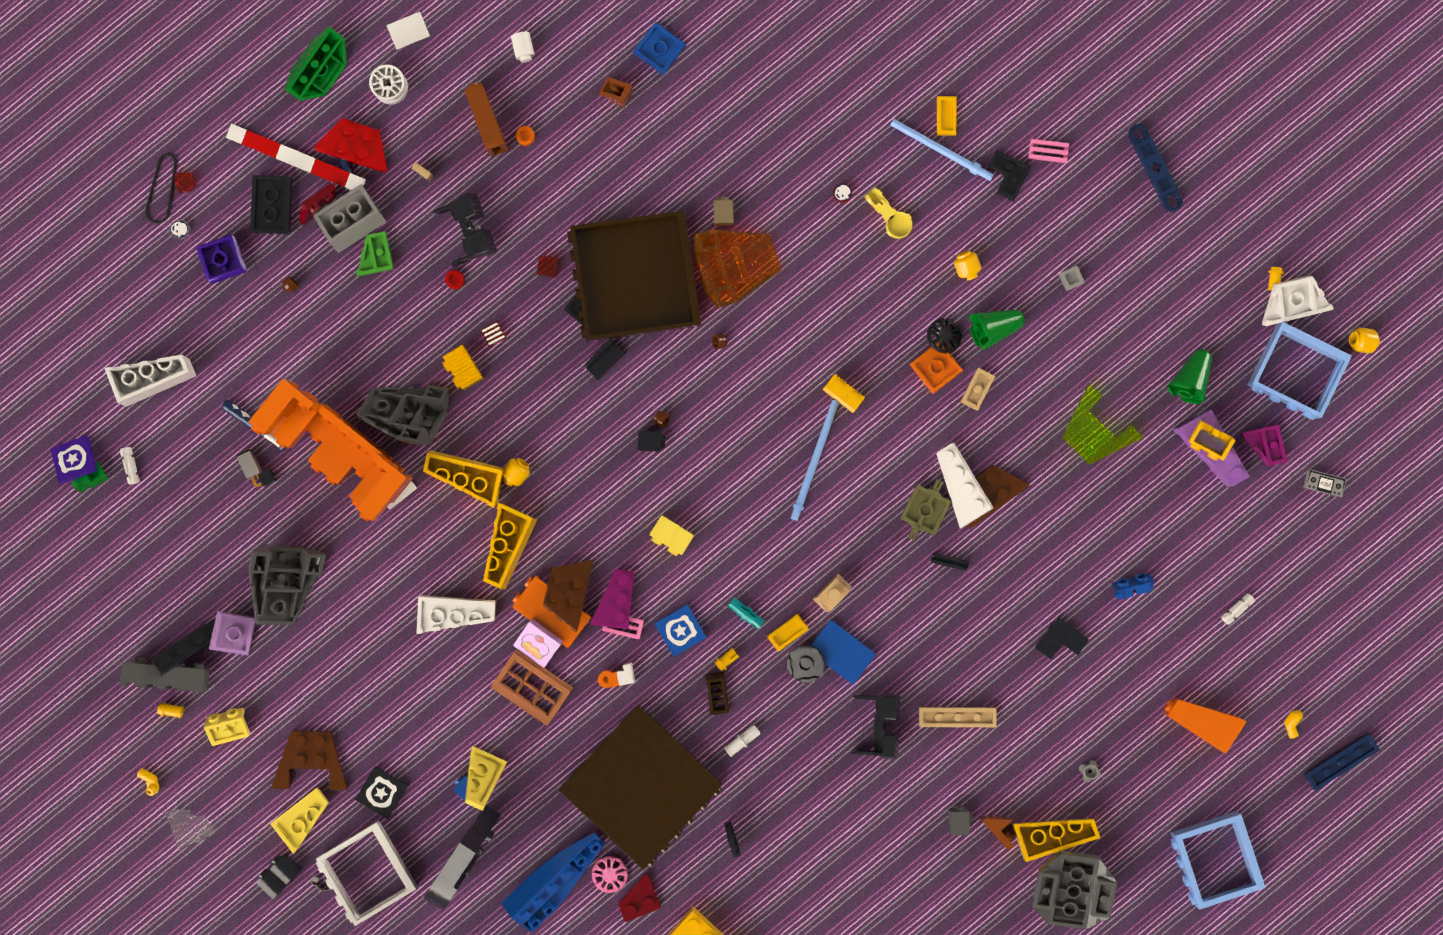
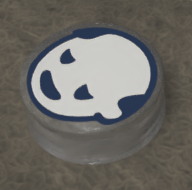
(180, 229)

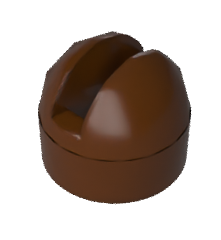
(289, 284)
(719, 341)

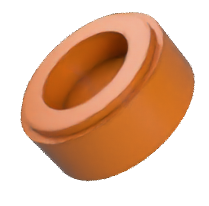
(525, 135)

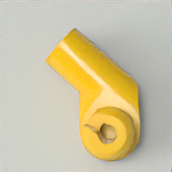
(151, 781)

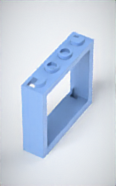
(1305, 339)
(1246, 848)

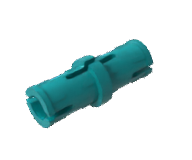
(746, 613)

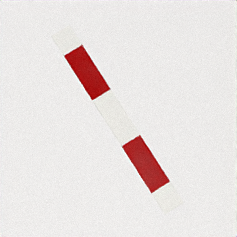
(294, 157)

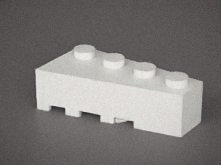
(144, 379)

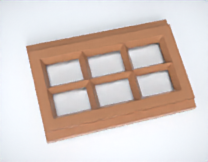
(521, 701)

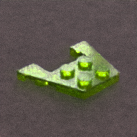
(1089, 436)

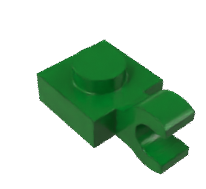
(91, 480)

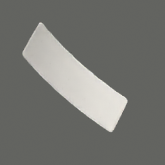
(407, 491)

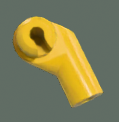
(1291, 723)

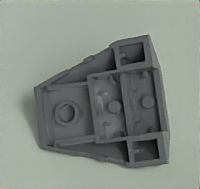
(406, 414)
(281, 581)

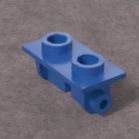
(1141, 583)

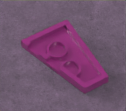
(616, 601)

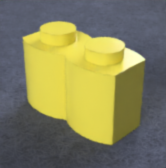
(671, 535)

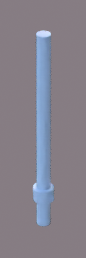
(974, 168)

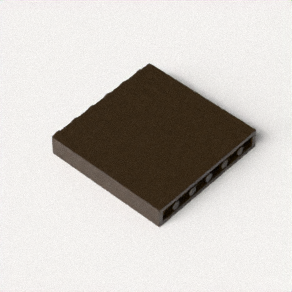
(634, 276)
(641, 787)

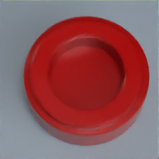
(454, 279)

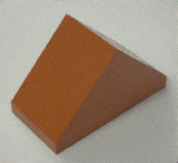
(616, 91)

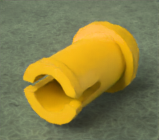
(1275, 276)
(726, 659)
(170, 710)

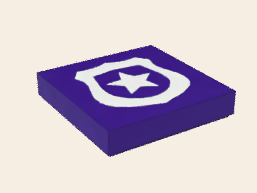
(73, 459)

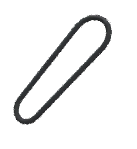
(152, 188)

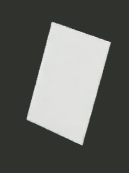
(408, 30)

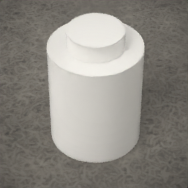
(522, 46)

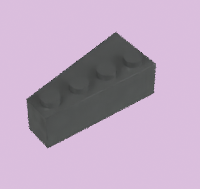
(183, 677)

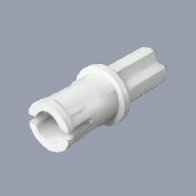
(742, 740)

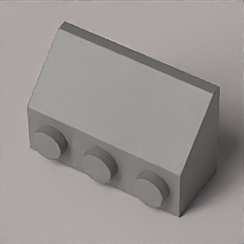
(349, 218)

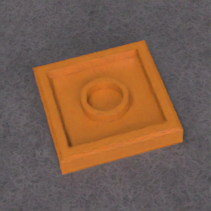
(935, 368)

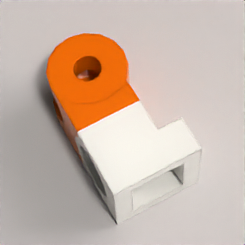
(617, 678)

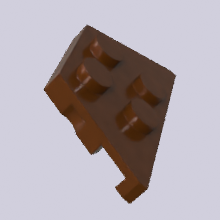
(998, 488)
(567, 591)

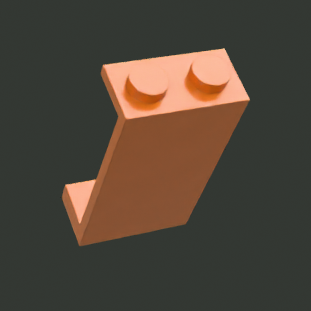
(531, 606)

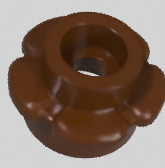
(661, 418)

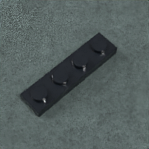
(184, 649)

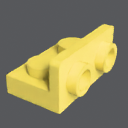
(226, 726)

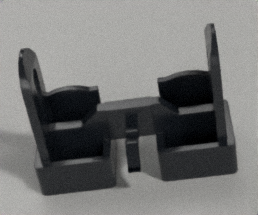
(474, 243)
(886, 709)

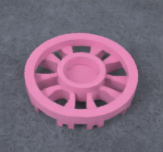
(609, 874)

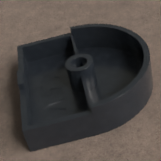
(462, 859)

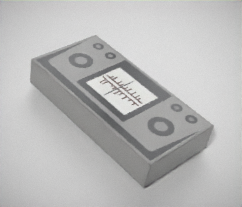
(1324, 483)

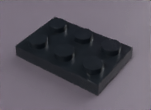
(271, 204)

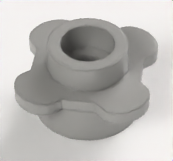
(1090, 766)

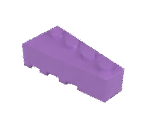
(1228, 471)

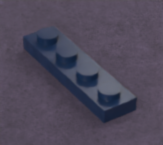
(1341, 761)

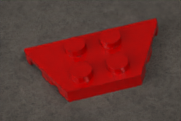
(354, 144)

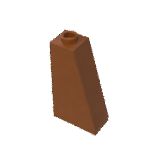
(486, 119)

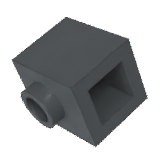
(959, 821)

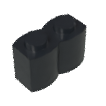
(279, 875)

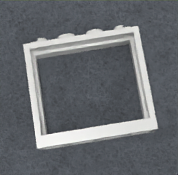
(334, 883)

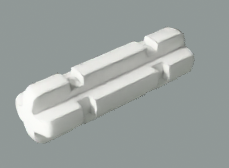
(129, 465)
(1238, 609)

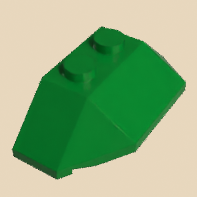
(318, 66)

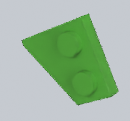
(376, 255)

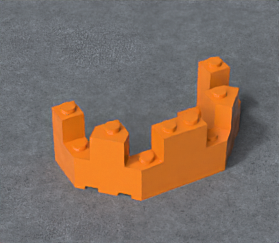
(343, 448)

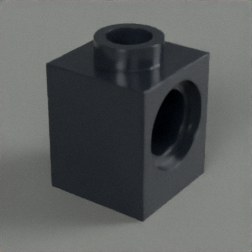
(651, 441)

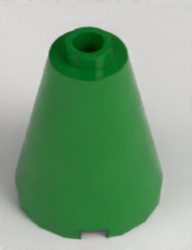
(994, 326)
(1192, 378)

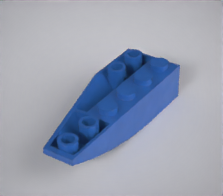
(551, 883)

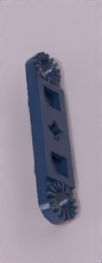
(1161, 181)

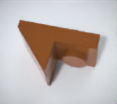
(996, 824)

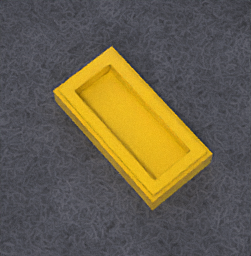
(946, 115)
(787, 632)

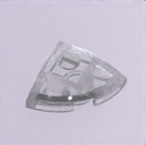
(188, 827)

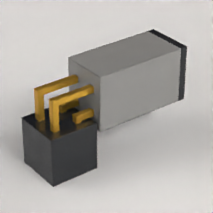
(251, 469)

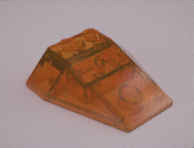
(733, 263)

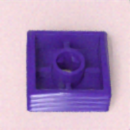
(210, 254)

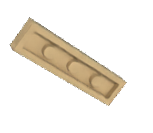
(957, 716)

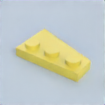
(482, 777)
(298, 820)

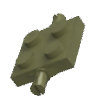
(925, 509)

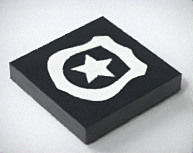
(381, 792)

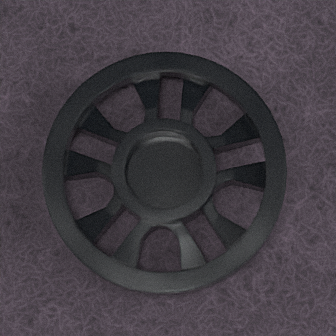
(944, 335)
(731, 836)

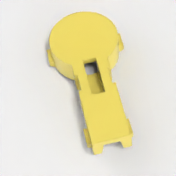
(901, 222)

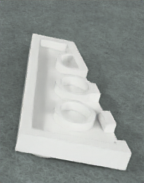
(964, 490)
(450, 612)

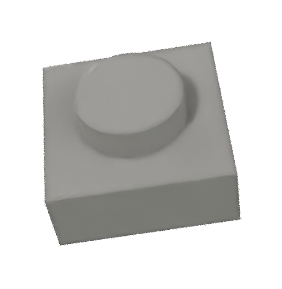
(1071, 278)

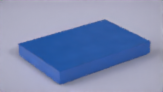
(843, 652)

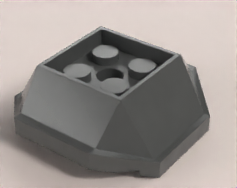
(1079, 907)

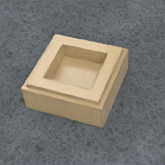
(422, 172)

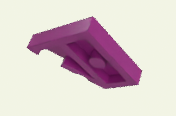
(1267, 444)

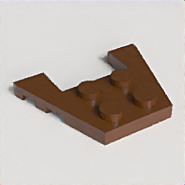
(310, 751)

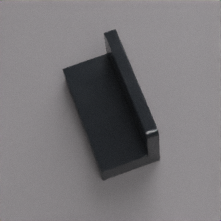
(604, 359)

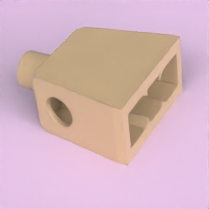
(832, 593)

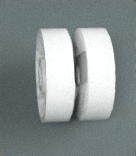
(388, 94)

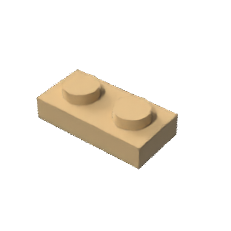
(977, 389)

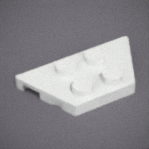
(1295, 300)

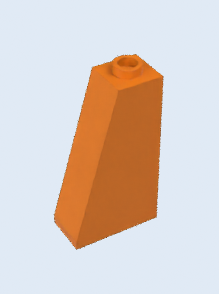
(1208, 724)

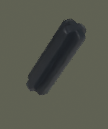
(949, 561)

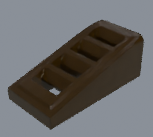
(715, 677)

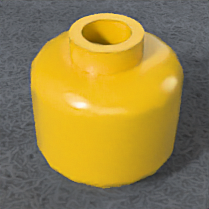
(967, 265)
(1364, 340)
(516, 472)

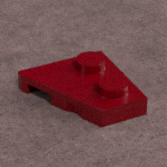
(316, 203)
(639, 900)

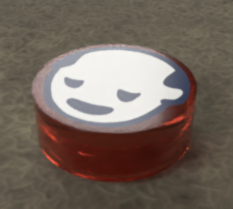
(842, 193)

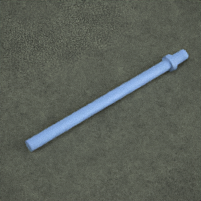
(814, 461)

